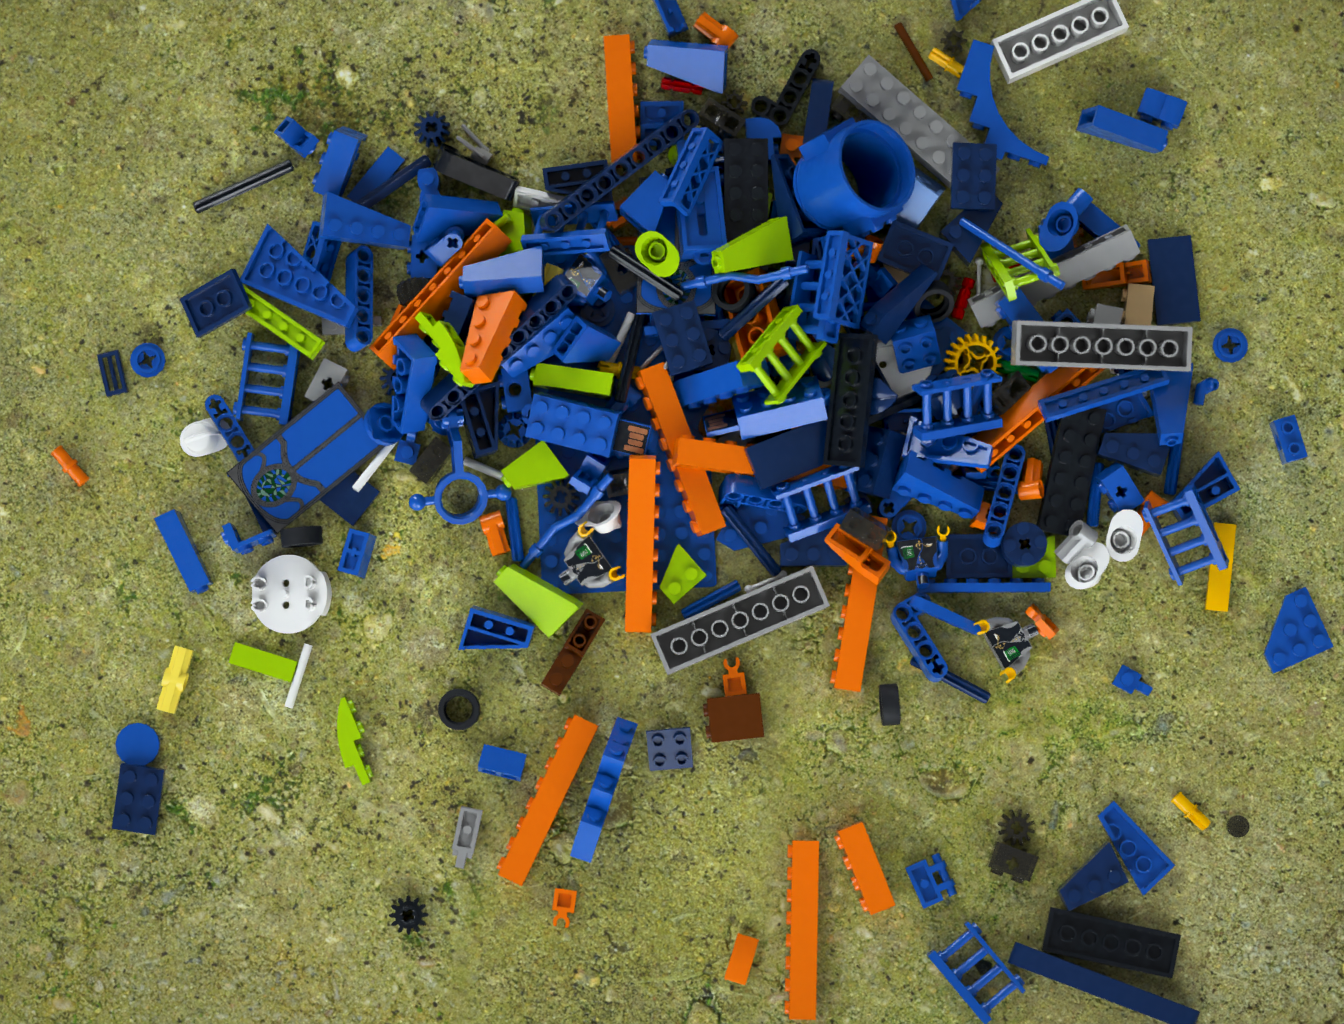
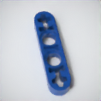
(228, 434)
(944, 614)

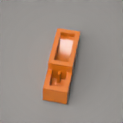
(1130, 272)
(858, 554)

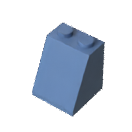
(924, 197)

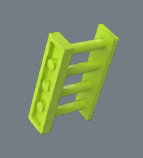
(1006, 277)
(764, 348)

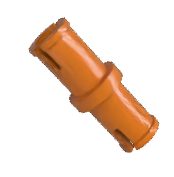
(70, 466)

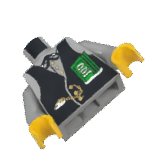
(587, 562)
(1008, 643)

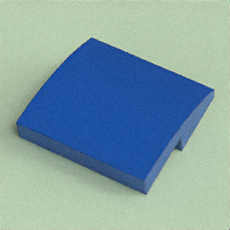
(655, 114)

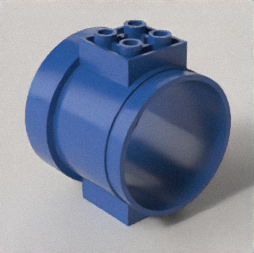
(879, 165)

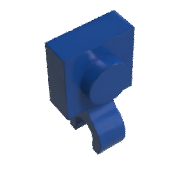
(881, 279)
(408, 450)
(973, 474)
(1129, 680)

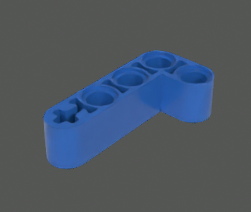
(1091, 217)
(744, 489)
(923, 639)

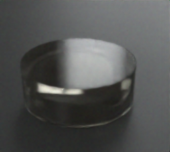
(1237, 826)

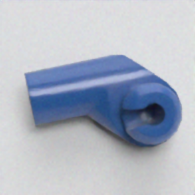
(1203, 388)

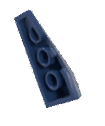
(800, 227)
(893, 308)

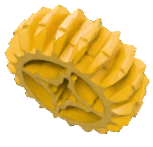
(981, 358)

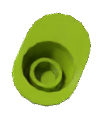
(657, 253)

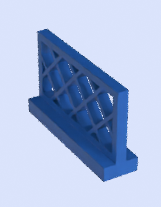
(833, 277)

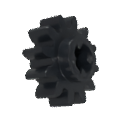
(411, 923)

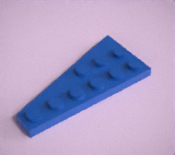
(288, 276)

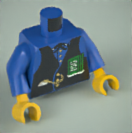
(589, 278)
(919, 557)

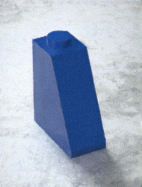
(643, 206)
(585, 343)

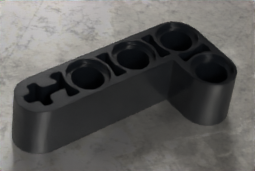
(792, 88)
(474, 173)

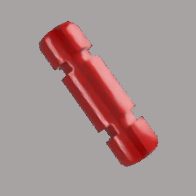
(680, 86)
(962, 302)

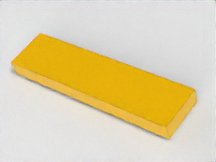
(1219, 581)

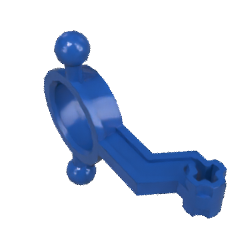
(418, 502)

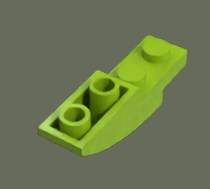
(449, 345)
(348, 732)

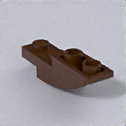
(573, 652)

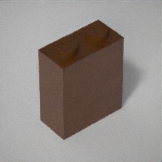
(734, 718)

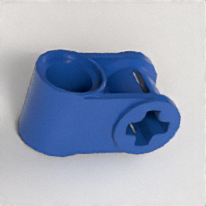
(443, 247)
(896, 501)

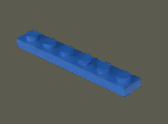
(1101, 393)
(993, 586)

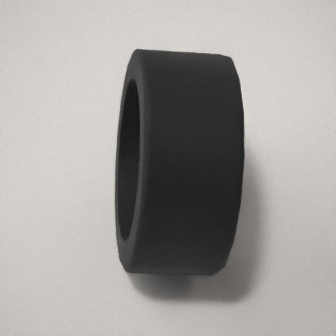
(718, 296)
(942, 310)
(301, 536)
(889, 704)
(459, 725)

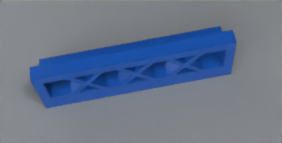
(688, 166)
(325, 252)

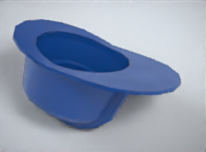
(1059, 227)

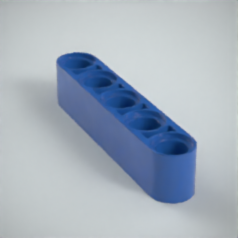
(361, 288)
(1001, 504)

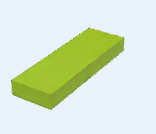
(263, 662)

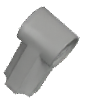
(1079, 537)

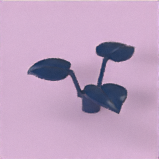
(882, 394)

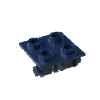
(669, 749)

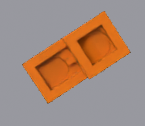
(741, 959)

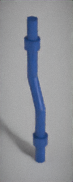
(785, 273)
(595, 494)

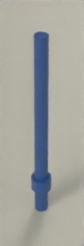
(1043, 273)

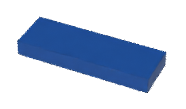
(380, 171)

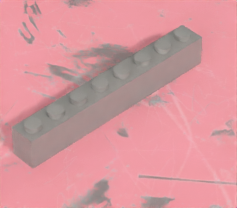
(1074, 266)

